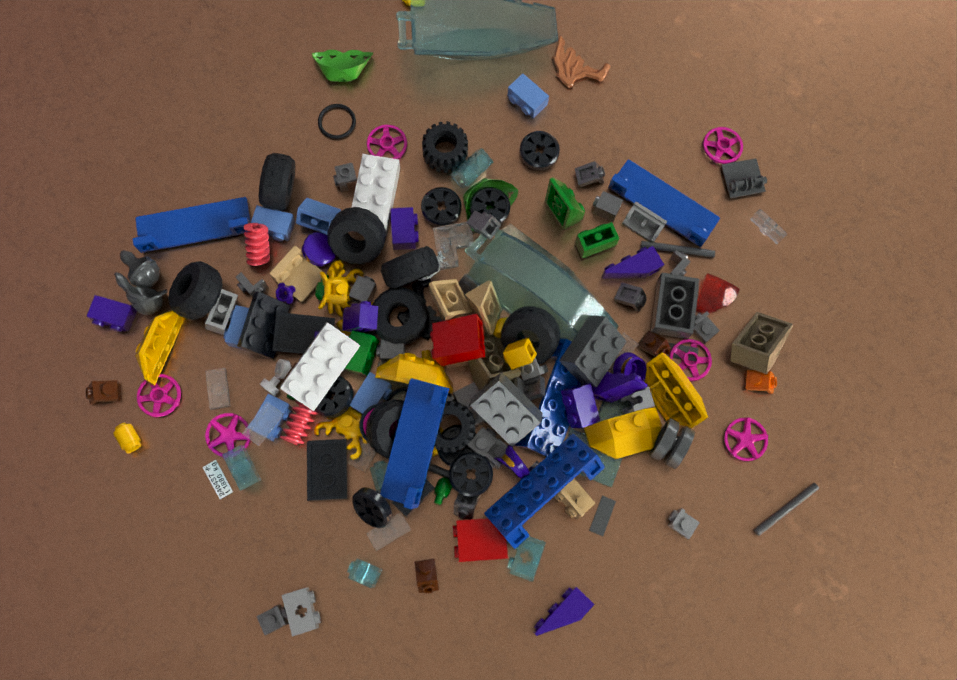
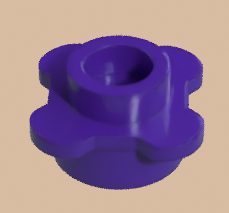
(280, 295)

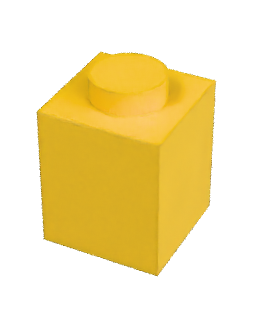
(519, 353)

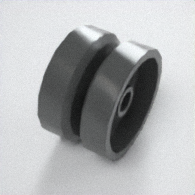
(672, 444)

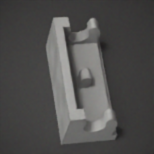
(644, 222)
(638, 401)

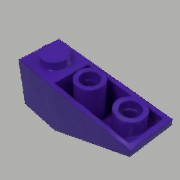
(639, 266)
(617, 386)
(569, 610)

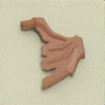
(571, 68)

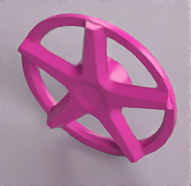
(386, 142)
(722, 145)
(692, 364)
(158, 396)
(227, 434)
(746, 439)

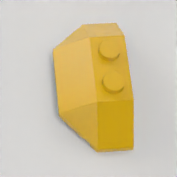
(157, 344)
(408, 366)
(674, 392)
(625, 433)

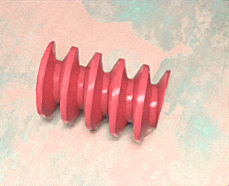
(257, 243)
(298, 424)

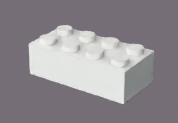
(377, 186)
(319, 366)

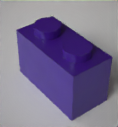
(403, 228)
(111, 313)
(360, 317)
(580, 406)

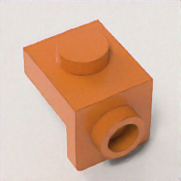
(760, 382)

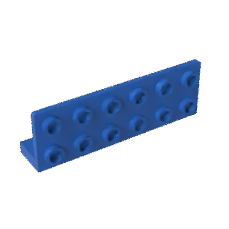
(677, 209)
(191, 224)
(554, 422)
(414, 443)
(541, 486)

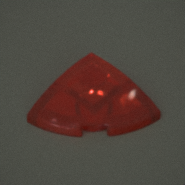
(715, 294)

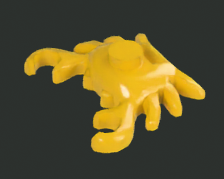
(337, 290)
(348, 426)

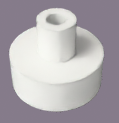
(282, 368)
(270, 385)

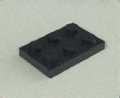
(259, 325)
(296, 331)
(327, 470)

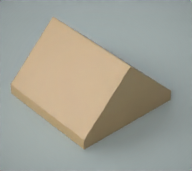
(449, 299)
(486, 305)

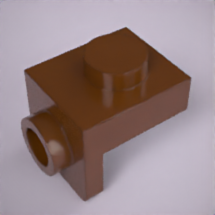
(654, 344)
(102, 391)
(426, 576)

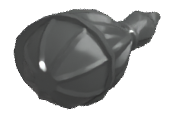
(142, 271)
(144, 300)

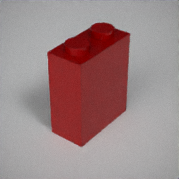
(458, 340)
(478, 541)

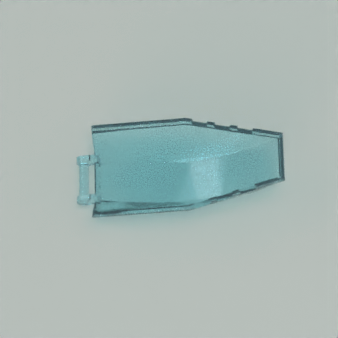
(476, 28)
(532, 276)

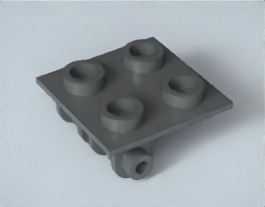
(743, 178)

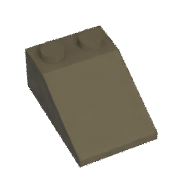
(760, 342)
(488, 367)

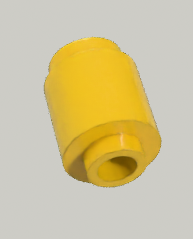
(127, 437)

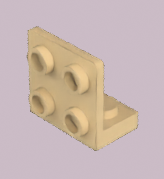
(298, 272)
(575, 499)

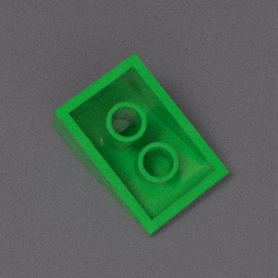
(563, 204)

